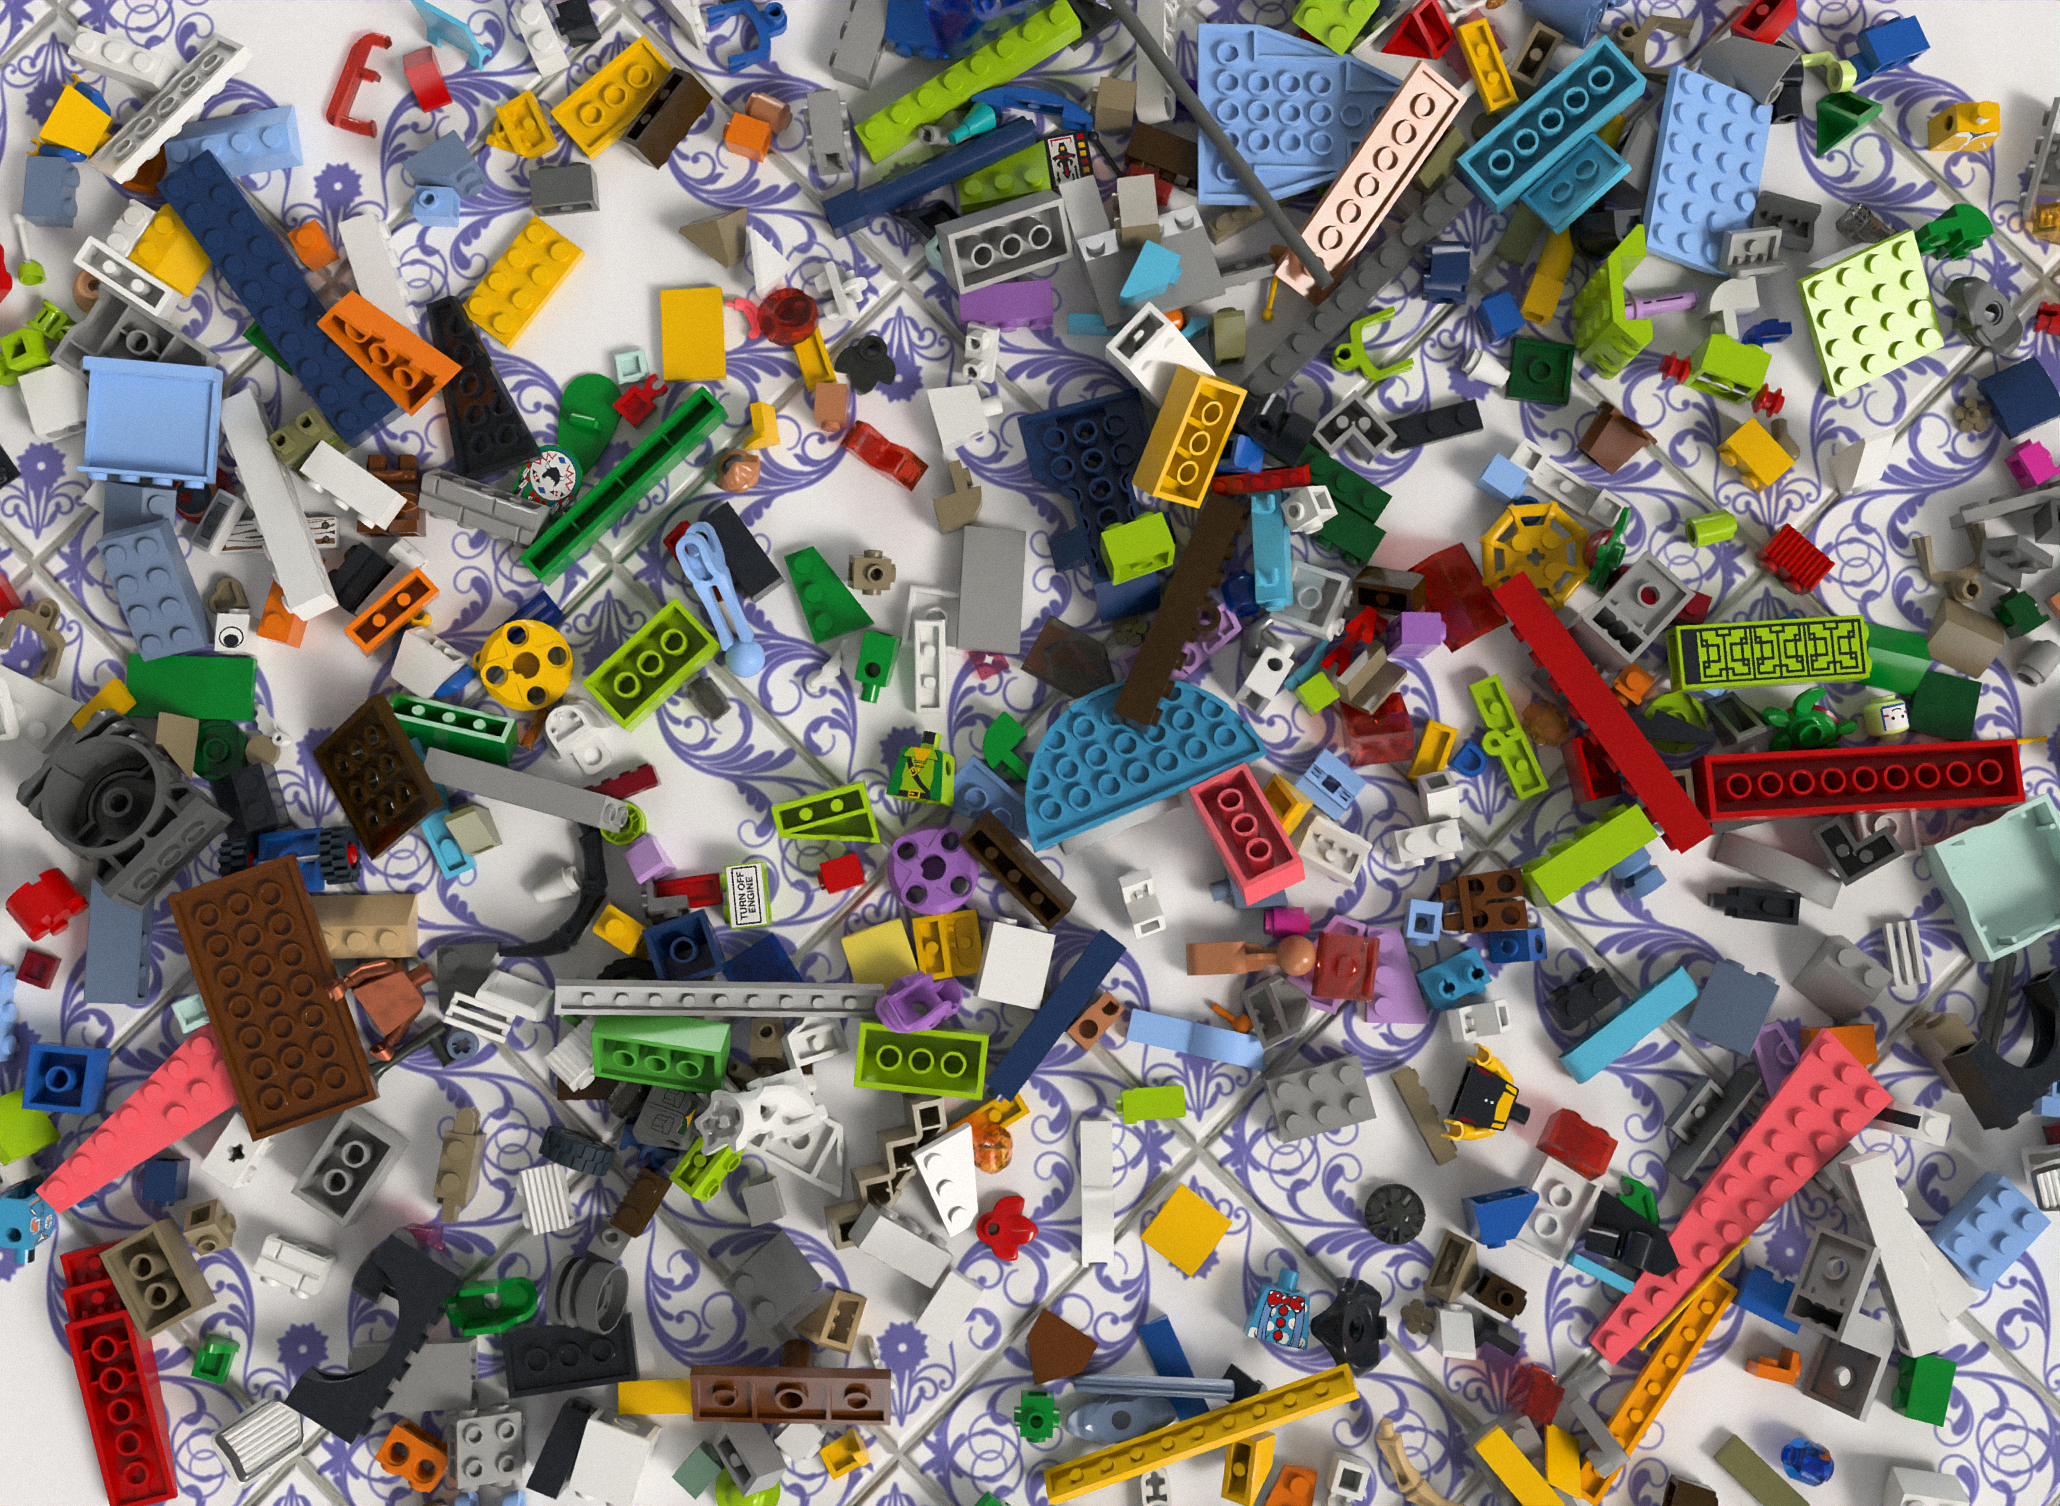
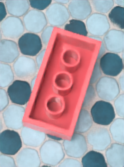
(1246, 834)

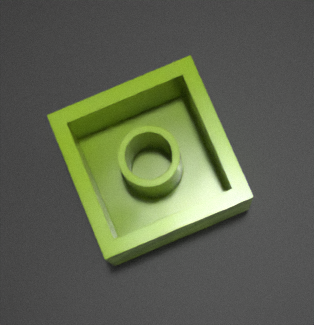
(1137, 547)

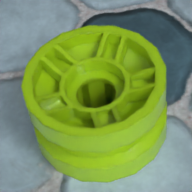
(636, 827)

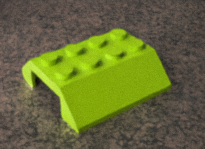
(1602, 332)

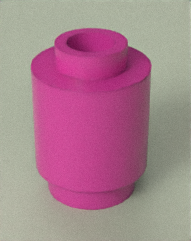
(1285, 921)

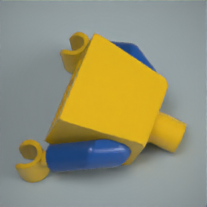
(76, 124)

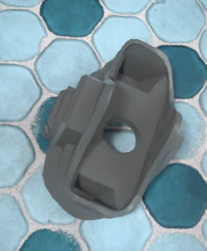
(1974, 297)

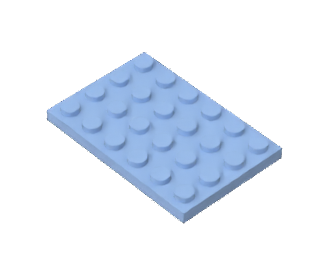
(1704, 170)

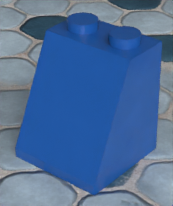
(910, 30)

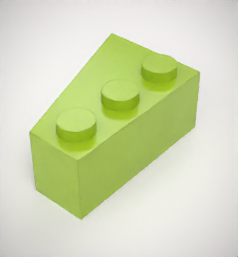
(830, 814)

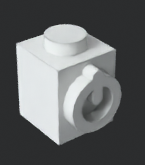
(798, 1440)

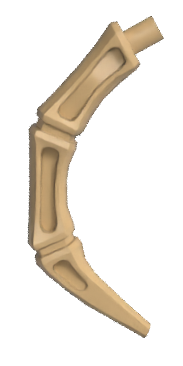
(1407, 1477)

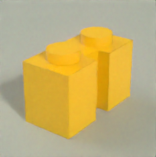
(1755, 455)

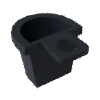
(1599, 232)

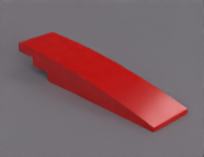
(117, 1384)

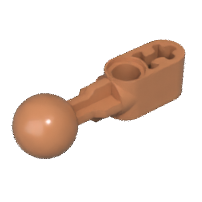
(1293, 955)

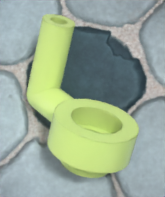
(1840, 74)

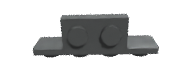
(1705, 1117)

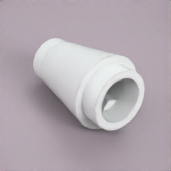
(1484, 368)
(560, 884)

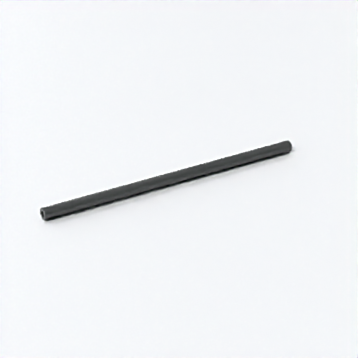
(1222, 143)

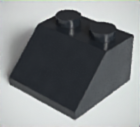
(252, 800)

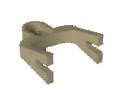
(1635, 43)
(1956, 580)
(41, 618)

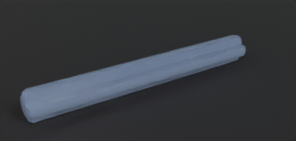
(1154, 1385)

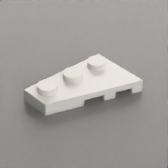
(950, 1177)

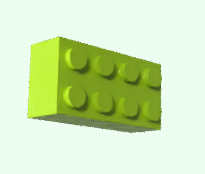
(652, 665)
(1586, 855)

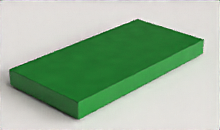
(193, 687)

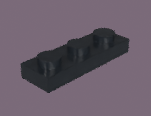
(1435, 426)

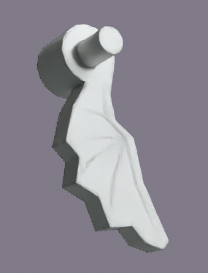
(829, 672)
(269, 728)
(877, 1360)

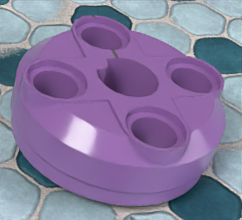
(932, 869)

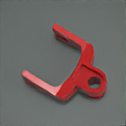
(1362, 628)

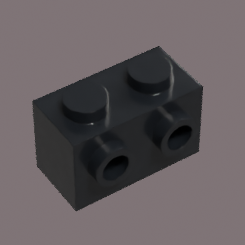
(1582, 998)

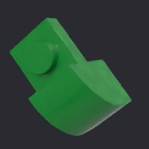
(999, 743)

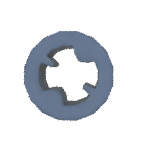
(462, 1035)

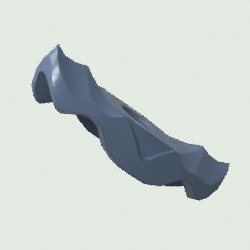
(1094, 1419)

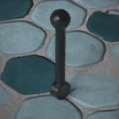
(1093, 137)

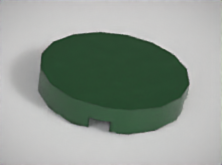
(219, 749)

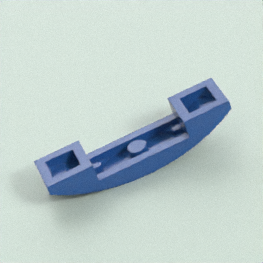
(1037, 101)

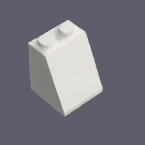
(613, 1457)

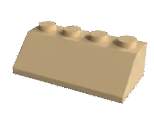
(369, 925)

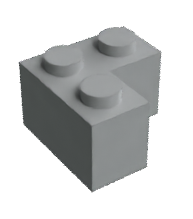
(1353, 423)

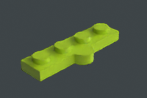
(1506, 737)

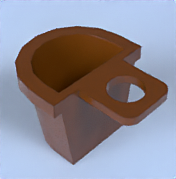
(1613, 438)

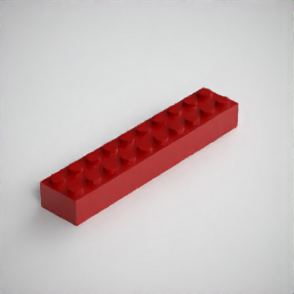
(1858, 780)

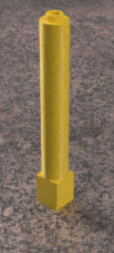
(1549, 277)

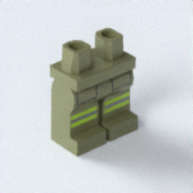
(301, 436)

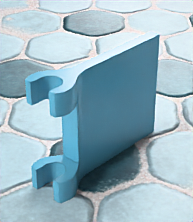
(446, 27)

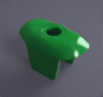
(472, 1315)

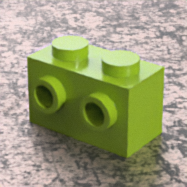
(702, 1175)

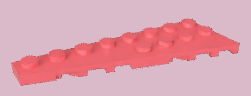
(167, 1107)

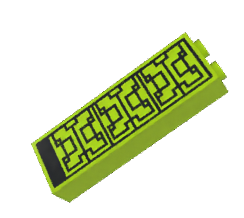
(1768, 653)

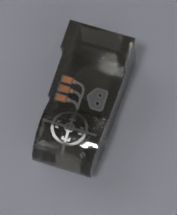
(1861, 226)

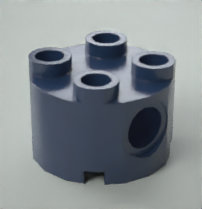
(1448, 272)

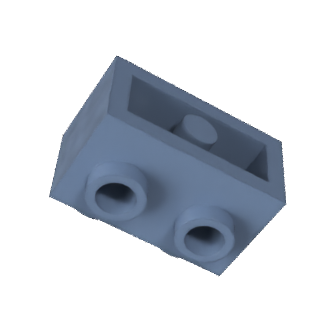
(50, 192)

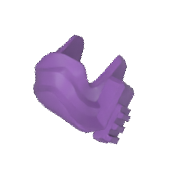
(939, 998)

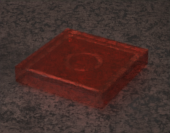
(1345, 966)

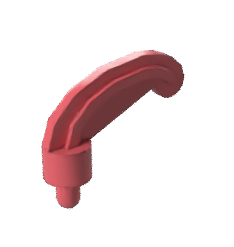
(750, 312)

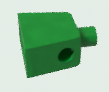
(882, 650)

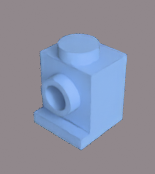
(1431, 913)

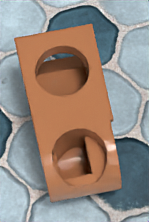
(1095, 1021)

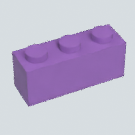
(1009, 306)
(1414, 634)

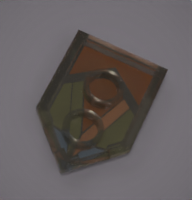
(1069, 660)

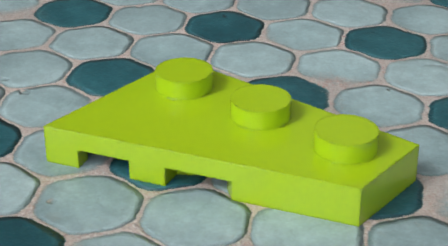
(1006, 180)

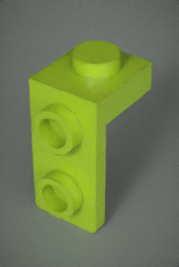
(1150, 1103)

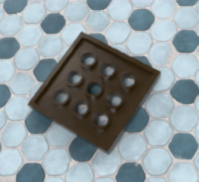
(345, 745)

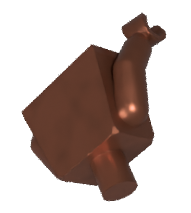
(389, 996)

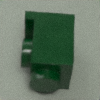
(2018, 613)

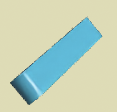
(1629, 1024)

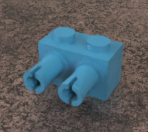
(1453, 978)

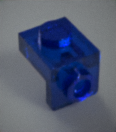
(1767, 332)

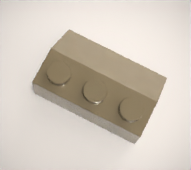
(157, 1278)

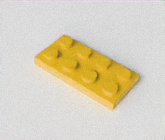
(612, 98)
(522, 281)

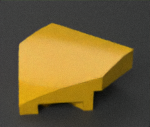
(522, 128)

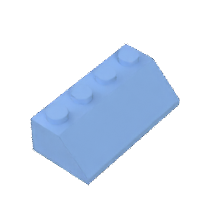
(242, 142)

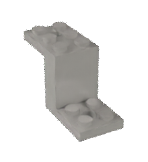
(1619, 624)
(1832, 1308)

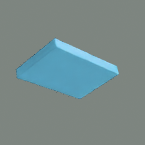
(1575, 183)

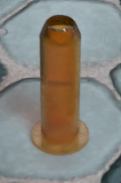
(534, 729)

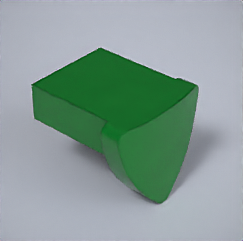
(214, 1358)

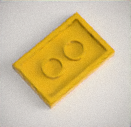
(693, 335)

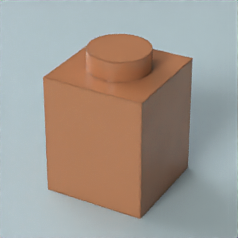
(831, 406)

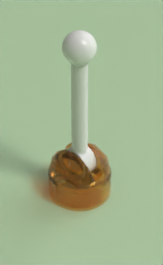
(1489, 4)

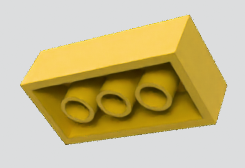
(1189, 436)

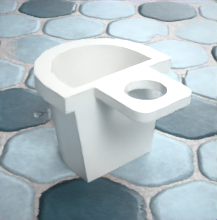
(575, 729)

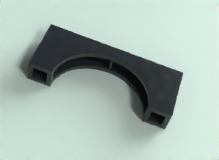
(1999, 1089)
(422, 1285)

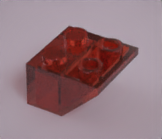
(1377, 737)

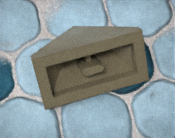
(1453, 1268)

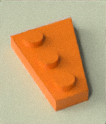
(1293, 1487)

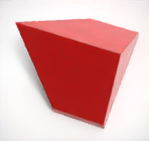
(1422, 33)

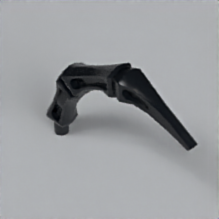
(590, 900)

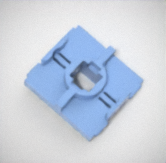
(1345, 778)

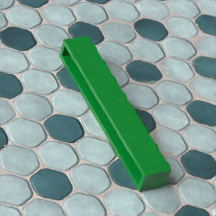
(624, 486)

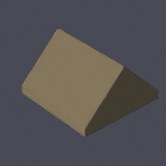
(1964, 638)

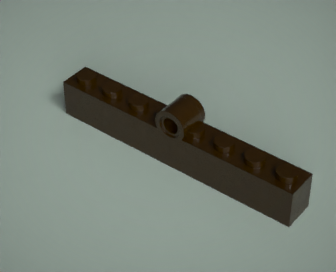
(1179, 614)

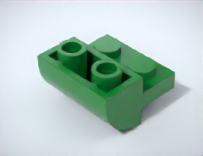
(1954, 233)

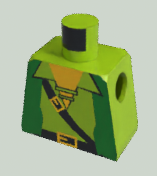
(924, 773)

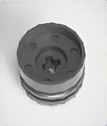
(587, 1294)

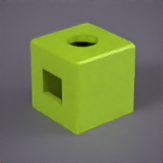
(1316, 693)

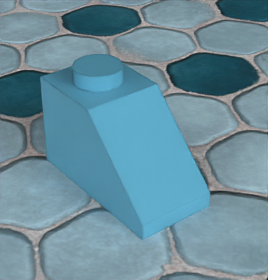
(1151, 274)

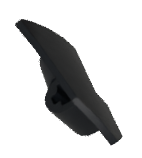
(1788, 105)
(1275, 428)
(1629, 1238)

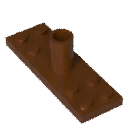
(791, 1392)

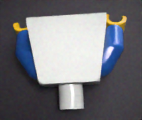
(428, 664)

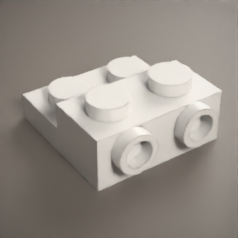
(1318, 601)

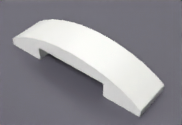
(1567, 488)
(1121, 824)

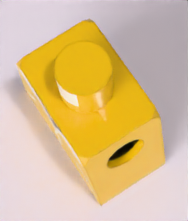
(1970, 127)

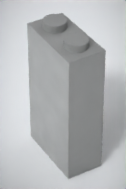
(440, 1375)

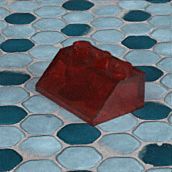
(1459, 595)

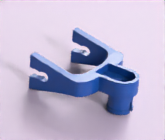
(763, 23)

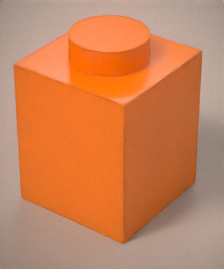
(747, 137)
(313, 245)

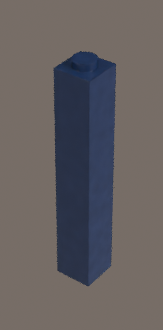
(1054, 1016)

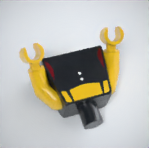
(1484, 1099)

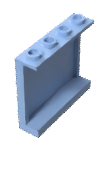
(152, 422)

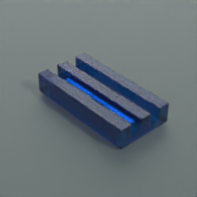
(529, 607)

